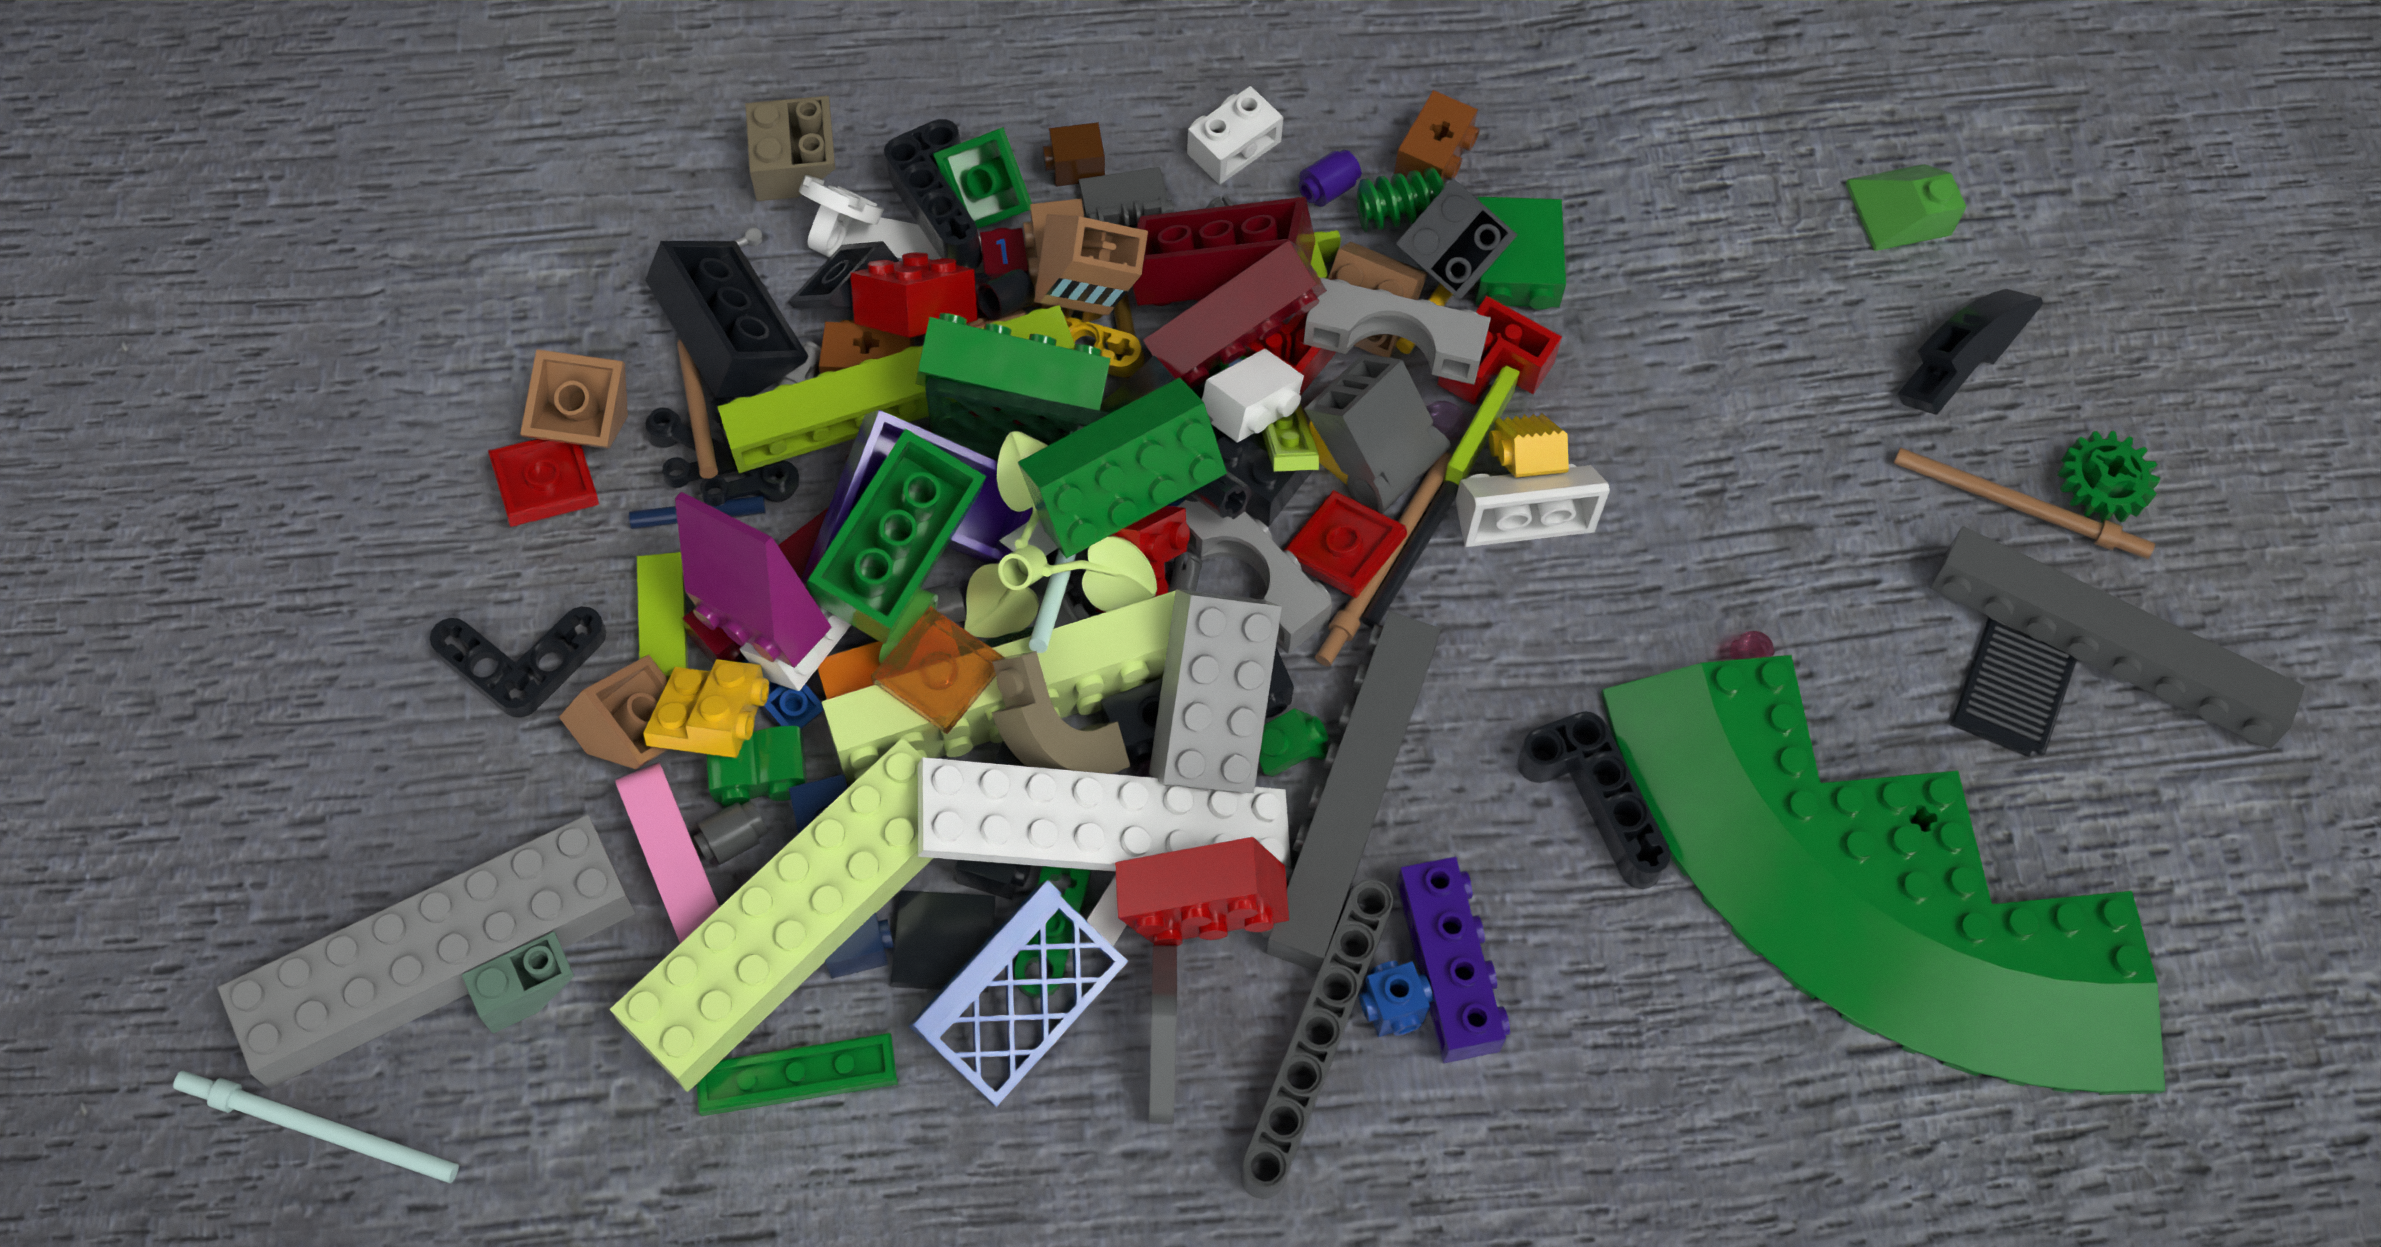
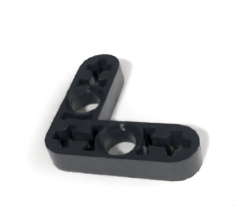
(512, 674)

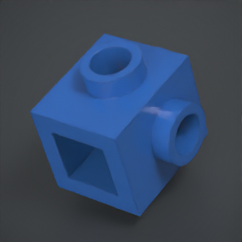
(1390, 1012)

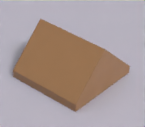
(575, 399)

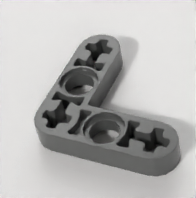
(1163, 1034)

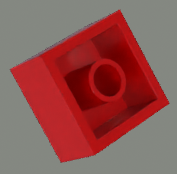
(908, 292)

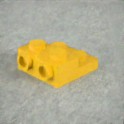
(708, 709)

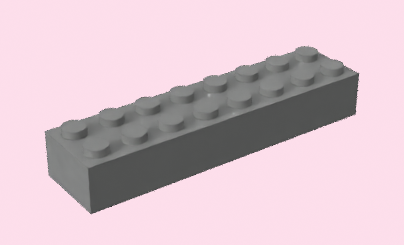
(415, 952)

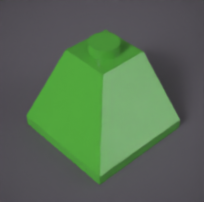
(1907, 205)

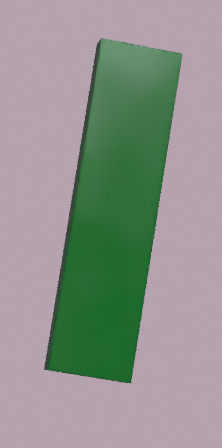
(798, 1074)

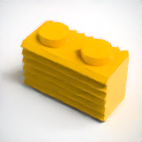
(1530, 446)

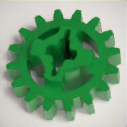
(2108, 476)

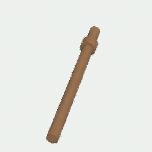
(2105, 534)
(1346, 621)

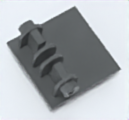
(1125, 196)

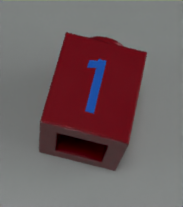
(1003, 250)

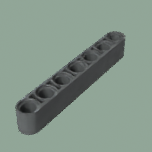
(1310, 1057)

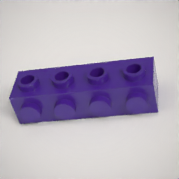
(1451, 957)

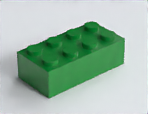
(1012, 363)
(1123, 467)
(894, 536)

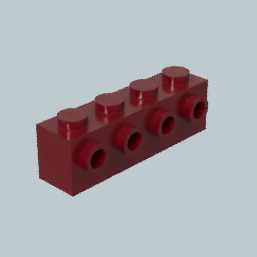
(1237, 314)

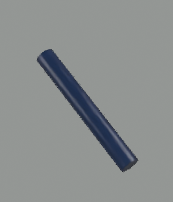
(668, 515)

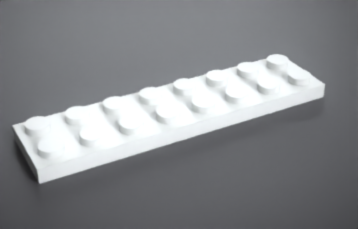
(1081, 816)

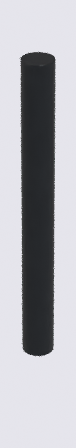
(1410, 554)

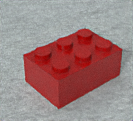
(1202, 892)

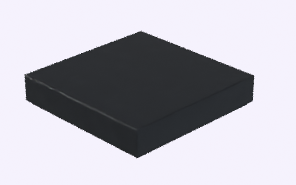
(938, 936)

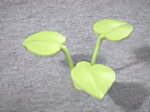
(999, 592)

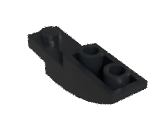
(1962, 342)

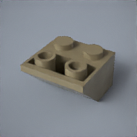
(787, 143)

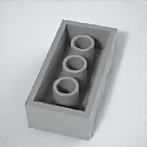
(1214, 691)

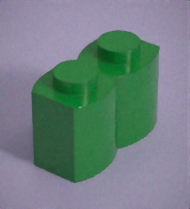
(764, 767)

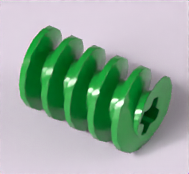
(1397, 197)

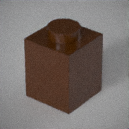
(1074, 153)

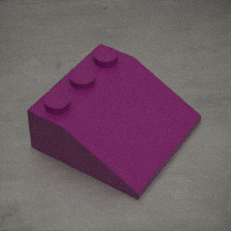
(745, 584)

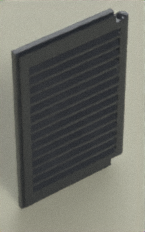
(2014, 690)

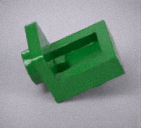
(1291, 740)

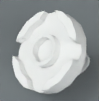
(835, 214)

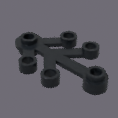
(758, 479)

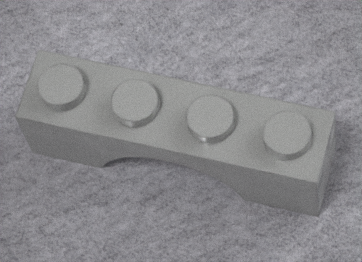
(1446, 336)
(1303, 602)

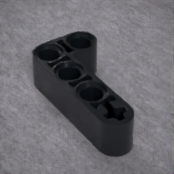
(929, 195)
(1601, 800)

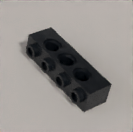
(1139, 703)

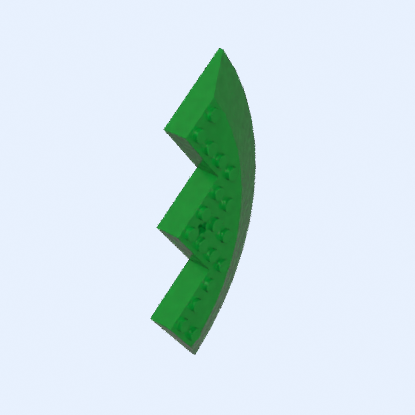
(1882, 891)

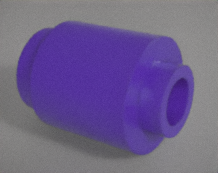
(1329, 177)

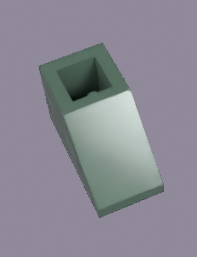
(518, 982)

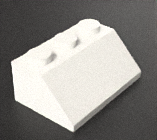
(1530, 506)

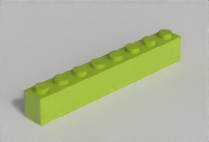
(833, 404)

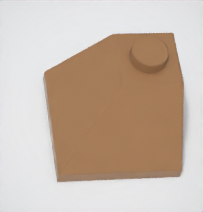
(614, 713)

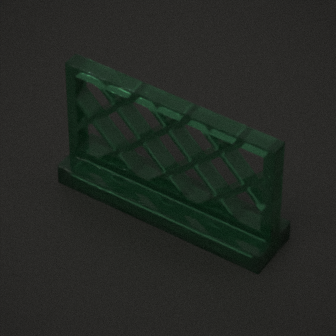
(990, 430)

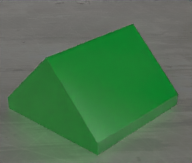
(985, 177)

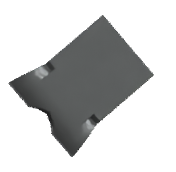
(1377, 429)

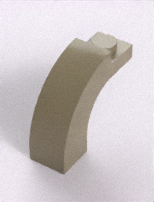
(1037, 731)

